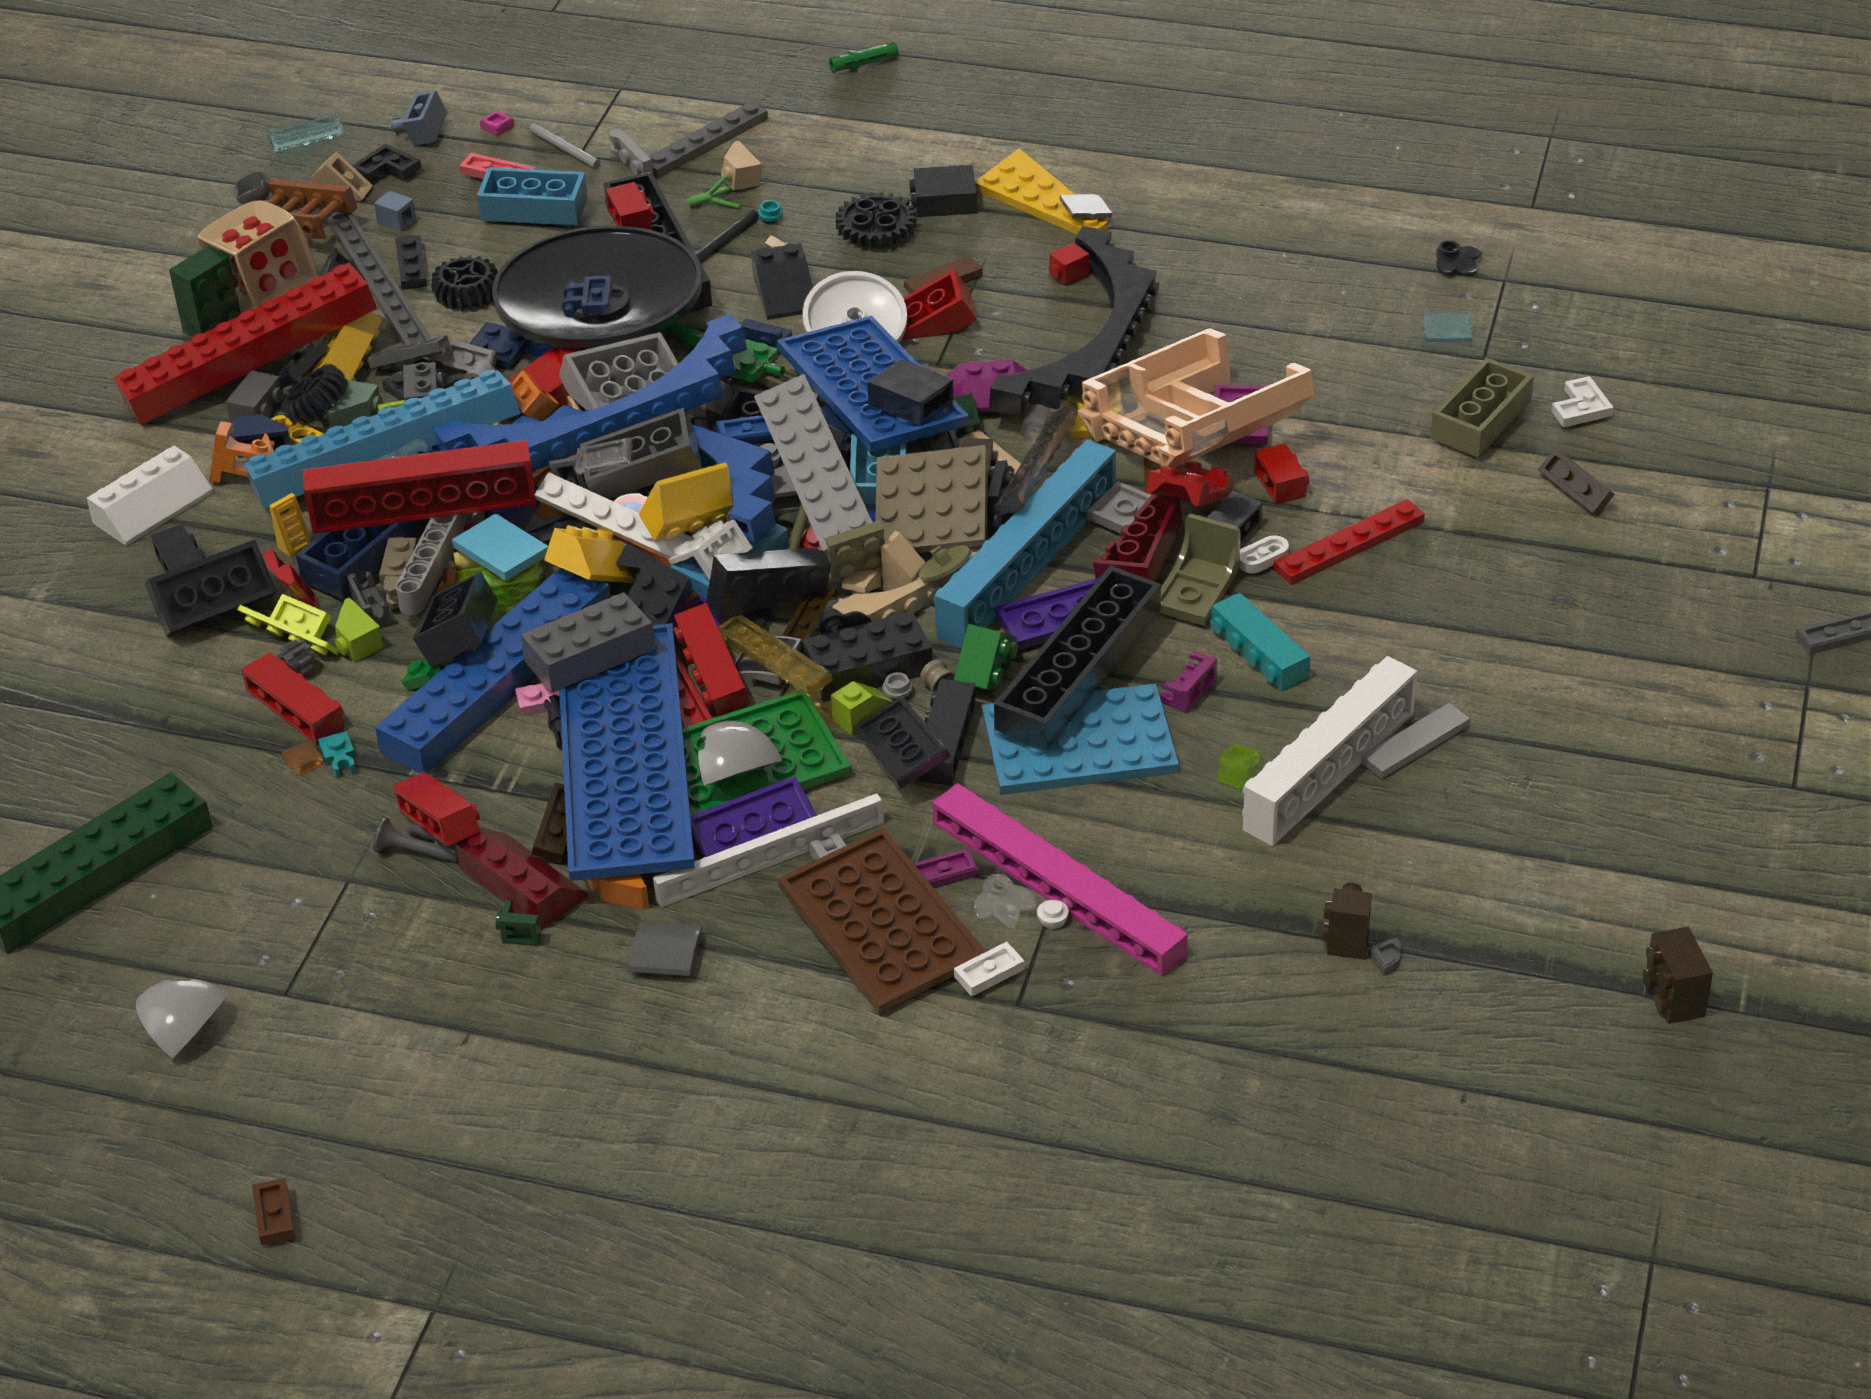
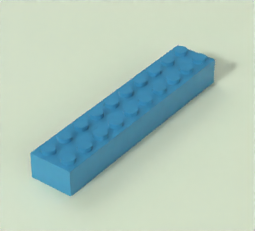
(368, 438)
(1024, 543)

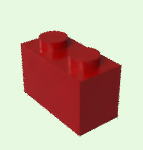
(629, 206)
(1280, 473)

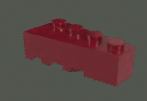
(1145, 541)

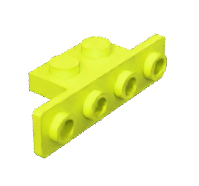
(296, 620)

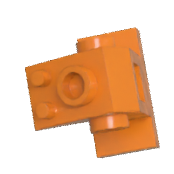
(227, 448)

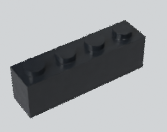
(950, 721)

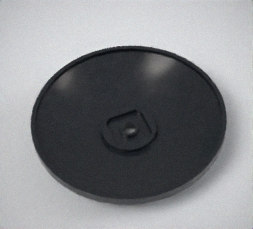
(650, 275)

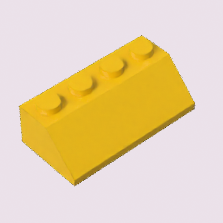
(349, 345)

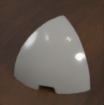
(733, 750)
(177, 1010)

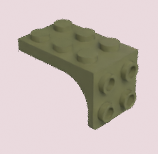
(1202, 571)

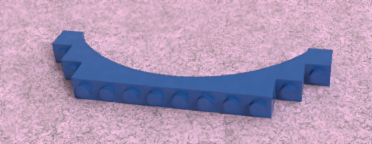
(685, 386)
(748, 470)

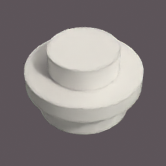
(1052, 914)

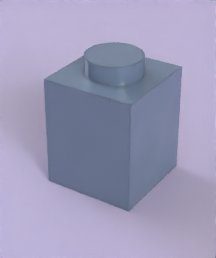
(395, 211)

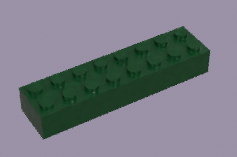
(98, 858)

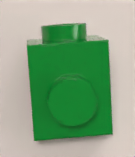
(419, 674)

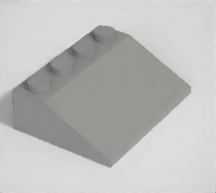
(615, 370)

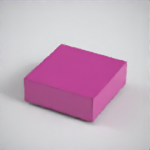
(496, 123)

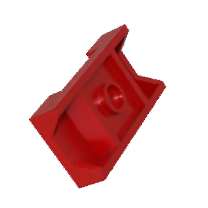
(1191, 483)

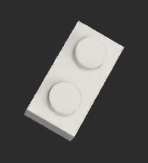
(989, 968)

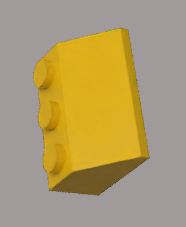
(687, 502)
(587, 553)

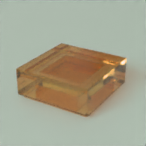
(302, 757)

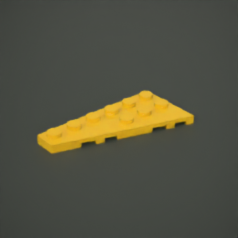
(1033, 190)

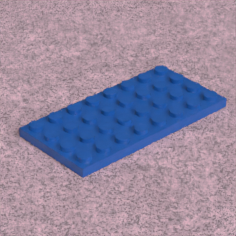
(841, 363)

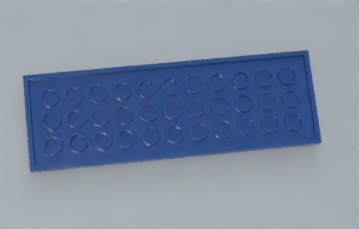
(626, 768)

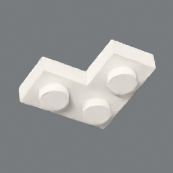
(1584, 405)

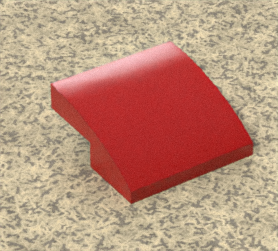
(290, 579)

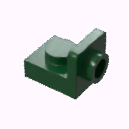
(967, 403)
(518, 928)

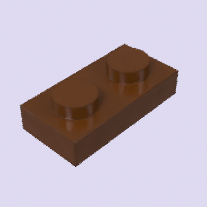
(273, 1211)

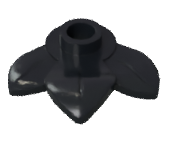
(1456, 258)
(834, 620)

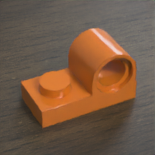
(531, 398)

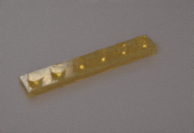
(775, 655)

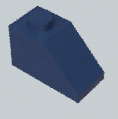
(254, 426)

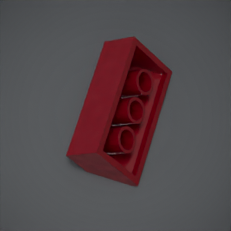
(517, 875)

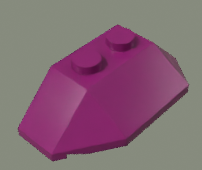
(979, 377)

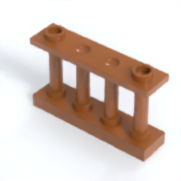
(311, 197)

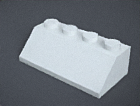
(148, 496)

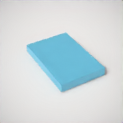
(500, 546)

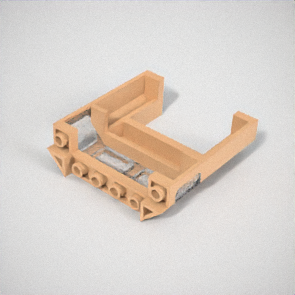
(1164, 406)

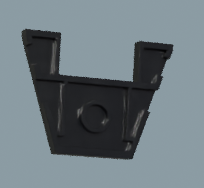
(657, 589)

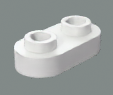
(1262, 554)

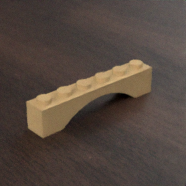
(899, 600)

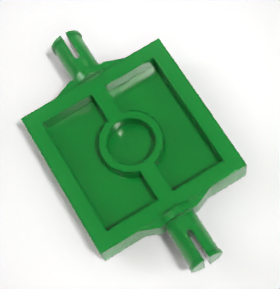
(756, 362)

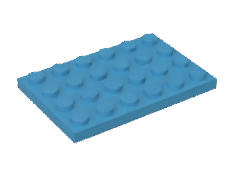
(1109, 739)

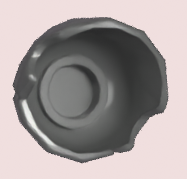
(252, 188)

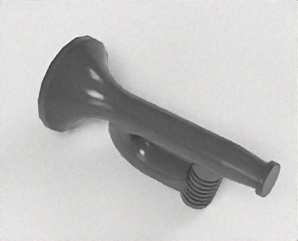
(388, 836)

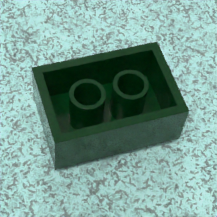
(204, 291)

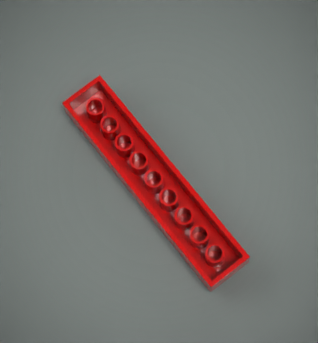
(245, 343)

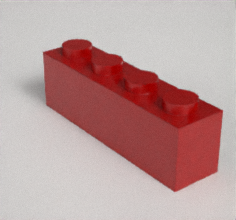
(711, 659)
(293, 698)
(436, 808)

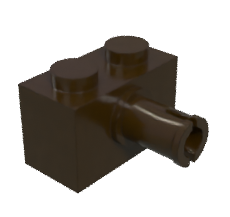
(1348, 921)

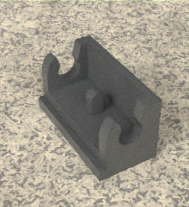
(370, 600)

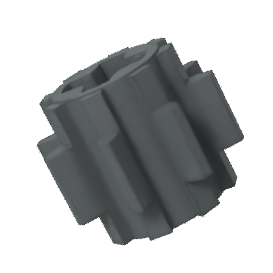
(298, 656)

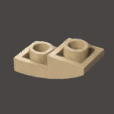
(864, 580)

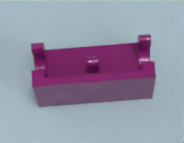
(1190, 683)

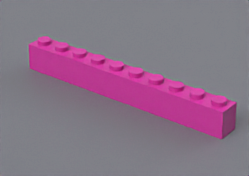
(1061, 878)

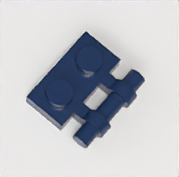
(591, 296)

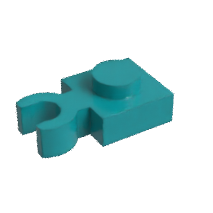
(338, 752)

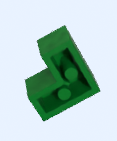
(982, 656)

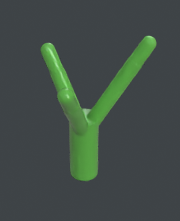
(709, 196)

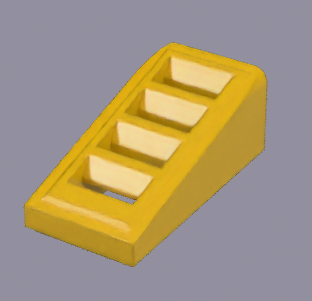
(299, 538)

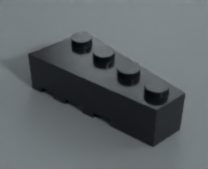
(763, 579)

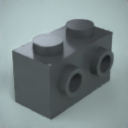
(421, 379)

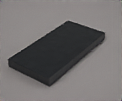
(901, 742)

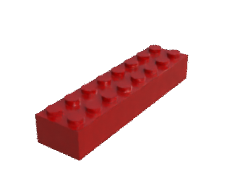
(419, 487)

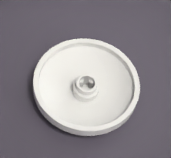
(852, 297)

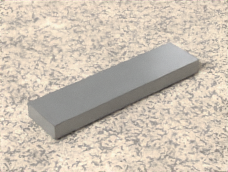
(1415, 740)

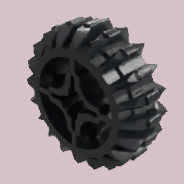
(464, 282)
(314, 395)

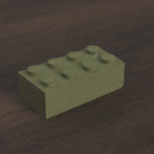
(1482, 407)

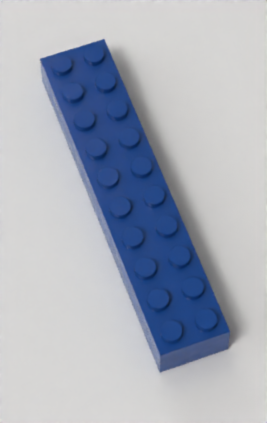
(479, 681)

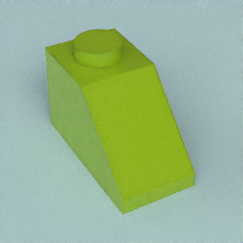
(356, 632)
(855, 704)

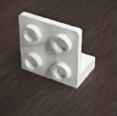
(710, 541)

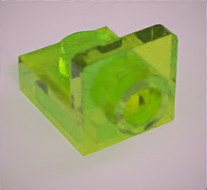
(1236, 763)

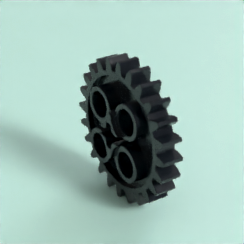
(858, 218)

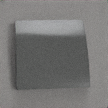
(664, 948)

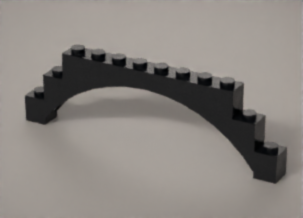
(1130, 294)

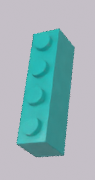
(1260, 641)

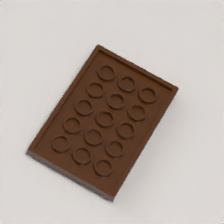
(880, 919)

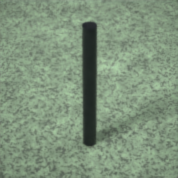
(727, 235)

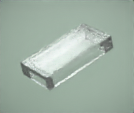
(603, 456)

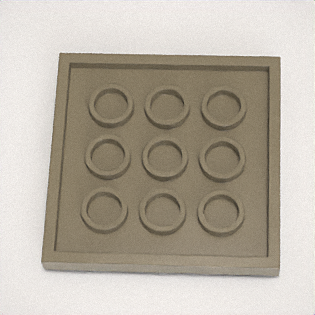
(934, 497)

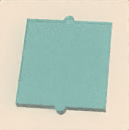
(1447, 327)

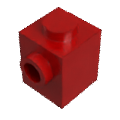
(1069, 264)

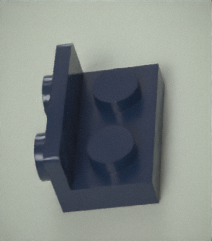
(764, 333)

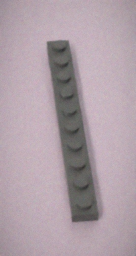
(380, 281)

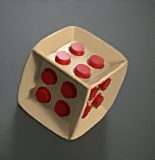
(264, 251)

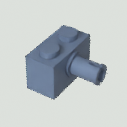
(422, 118)

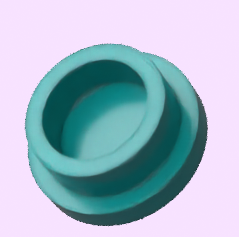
(770, 211)

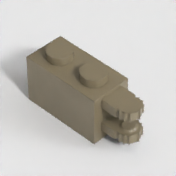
(394, 561)

